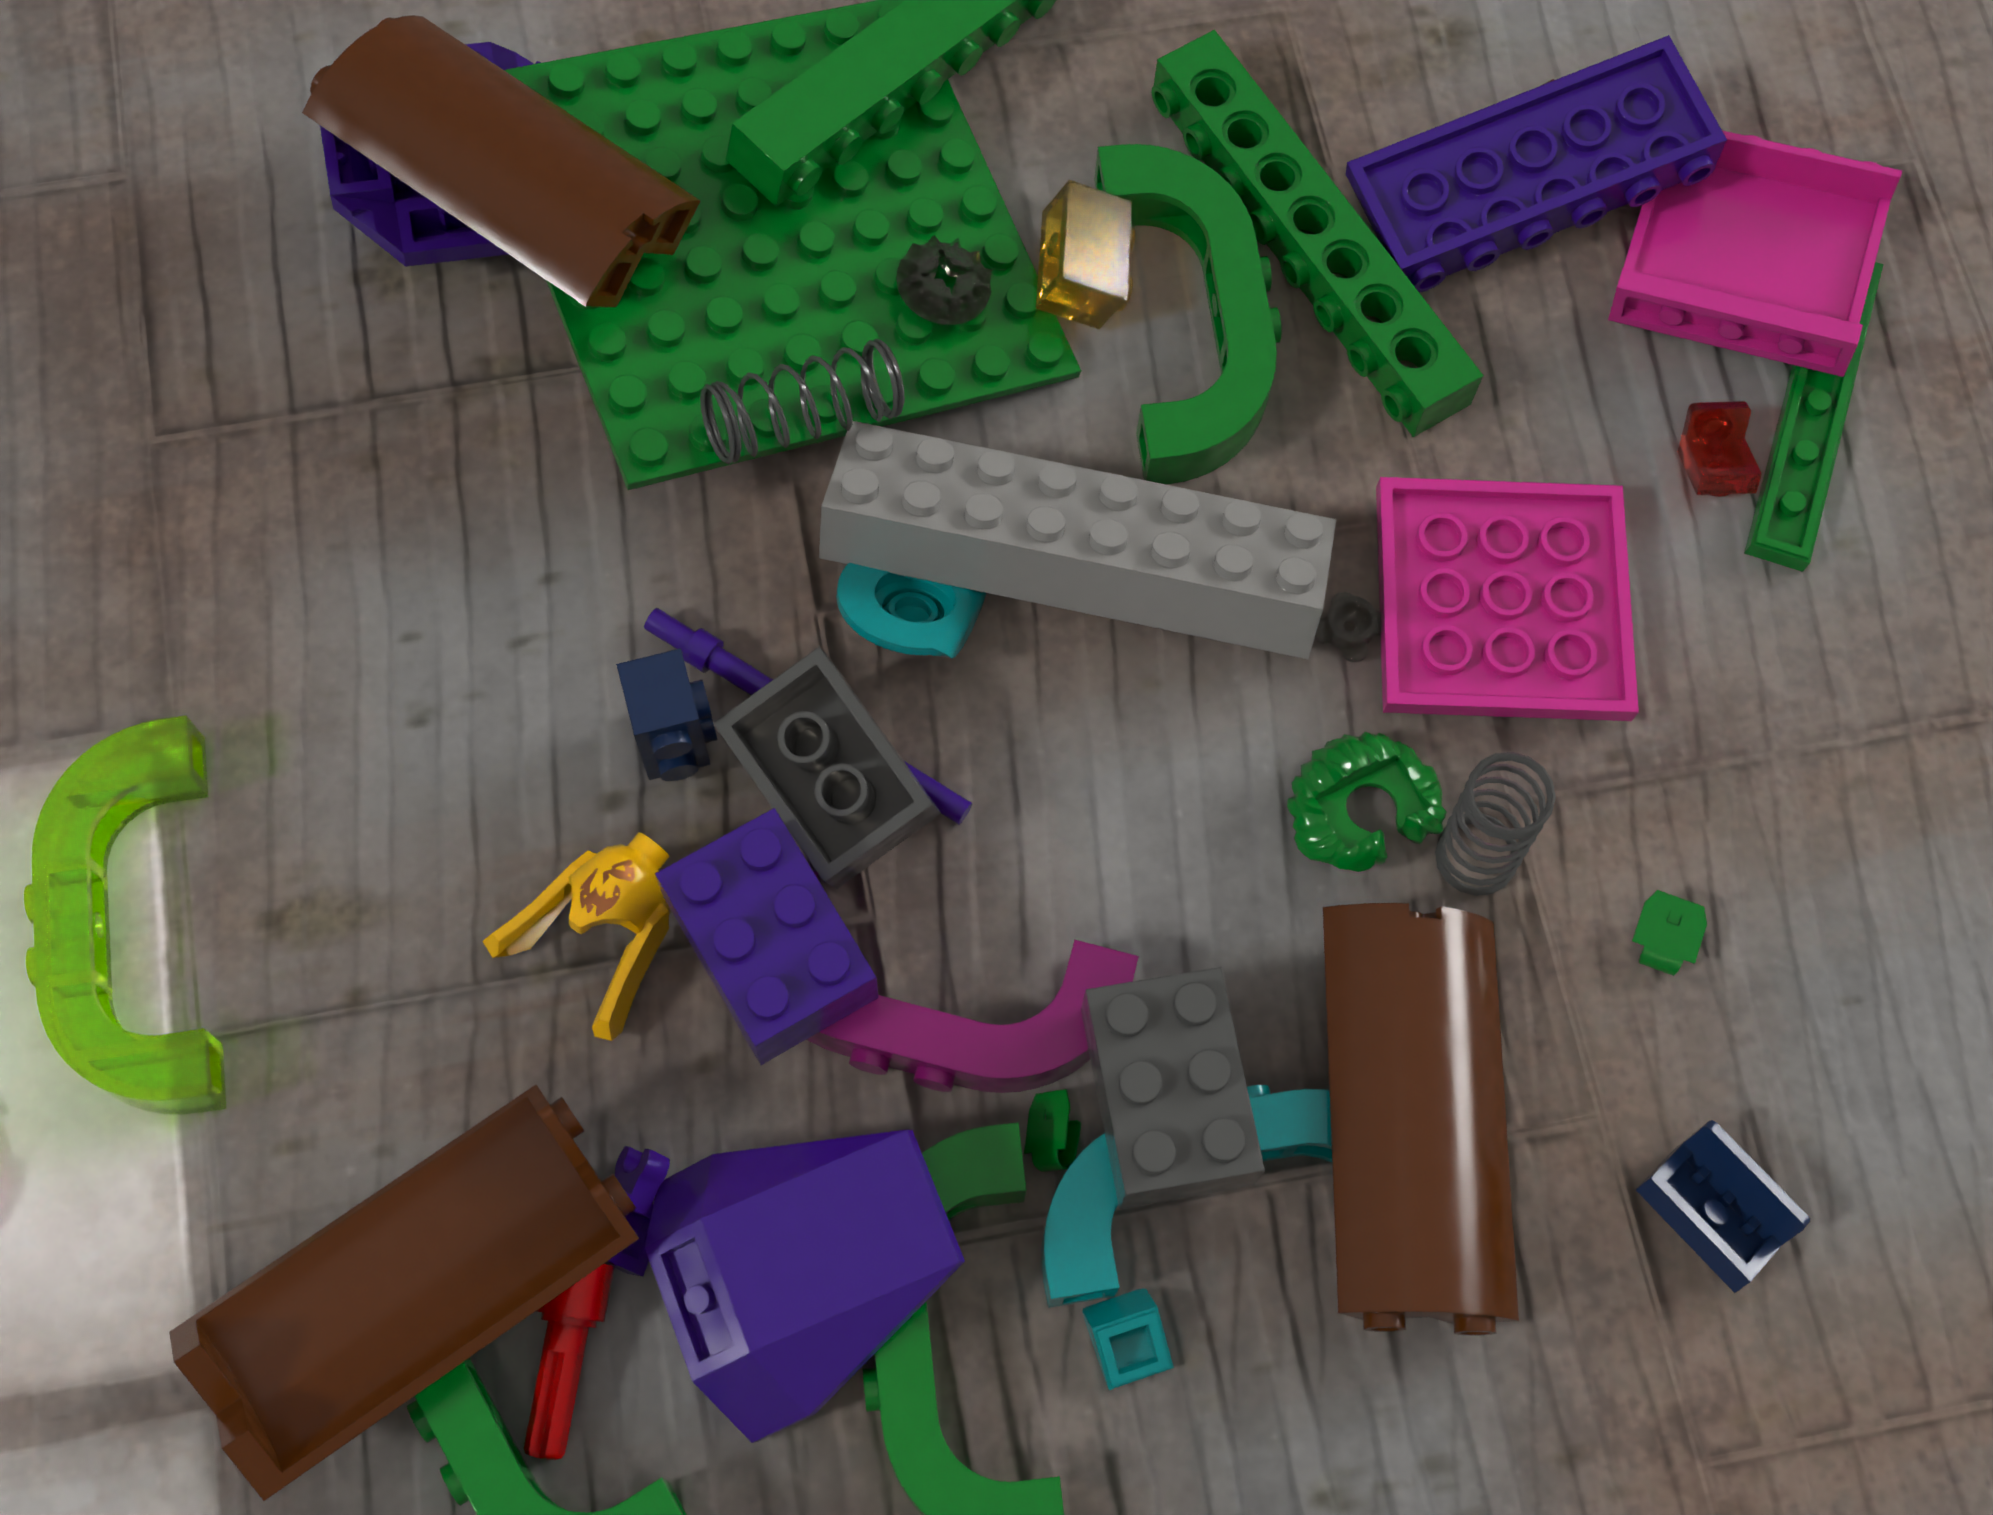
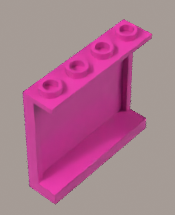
(1761, 254)

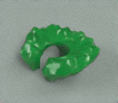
(1344, 766)

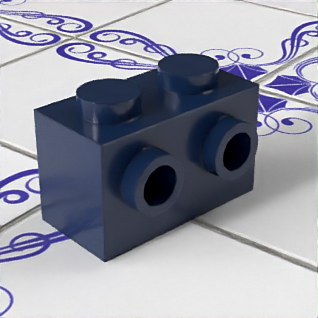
(667, 715)

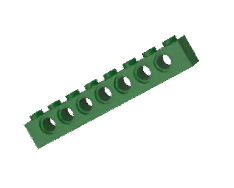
(1342, 243)

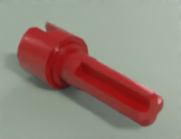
(561, 1361)

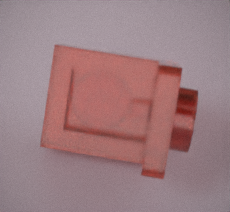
(1716, 449)

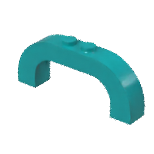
(1077, 1231)

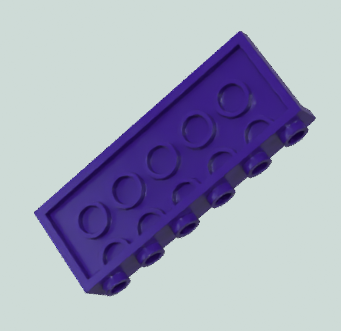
(1538, 163)

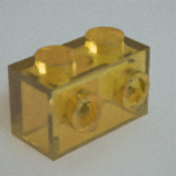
(1085, 255)

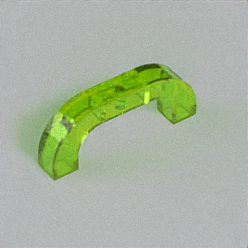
(70, 915)

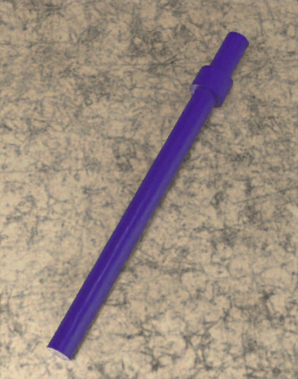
(707, 653)

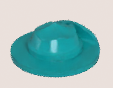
(907, 611)

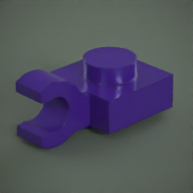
(640, 1178)

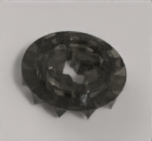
(930, 296)

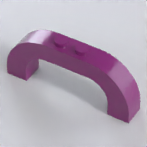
(976, 1054)

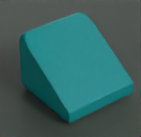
(1128, 1338)

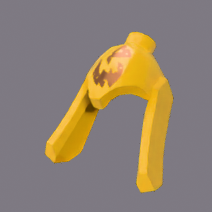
(604, 888)

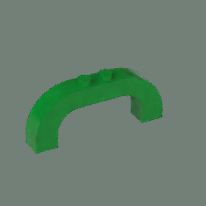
(1202, 208)
(968, 1173)
(487, 1462)

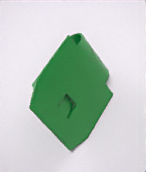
(1663, 940)
(1054, 1139)

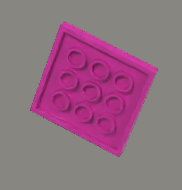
(1505, 599)

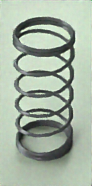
(869, 387)
(1492, 826)

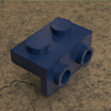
(1723, 1204)

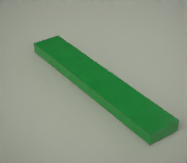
(1804, 457)

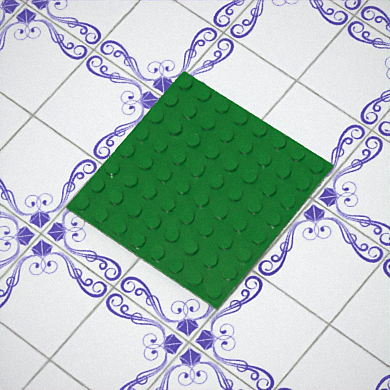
(792, 278)

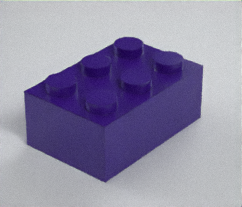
(768, 935)

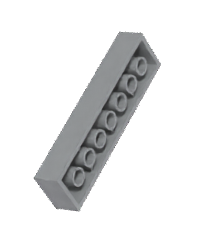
(1078, 539)

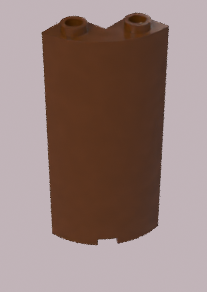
(500, 157)
(1418, 1118)
(401, 1289)

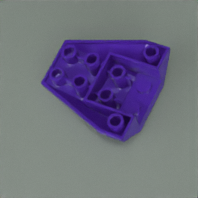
(796, 1267)

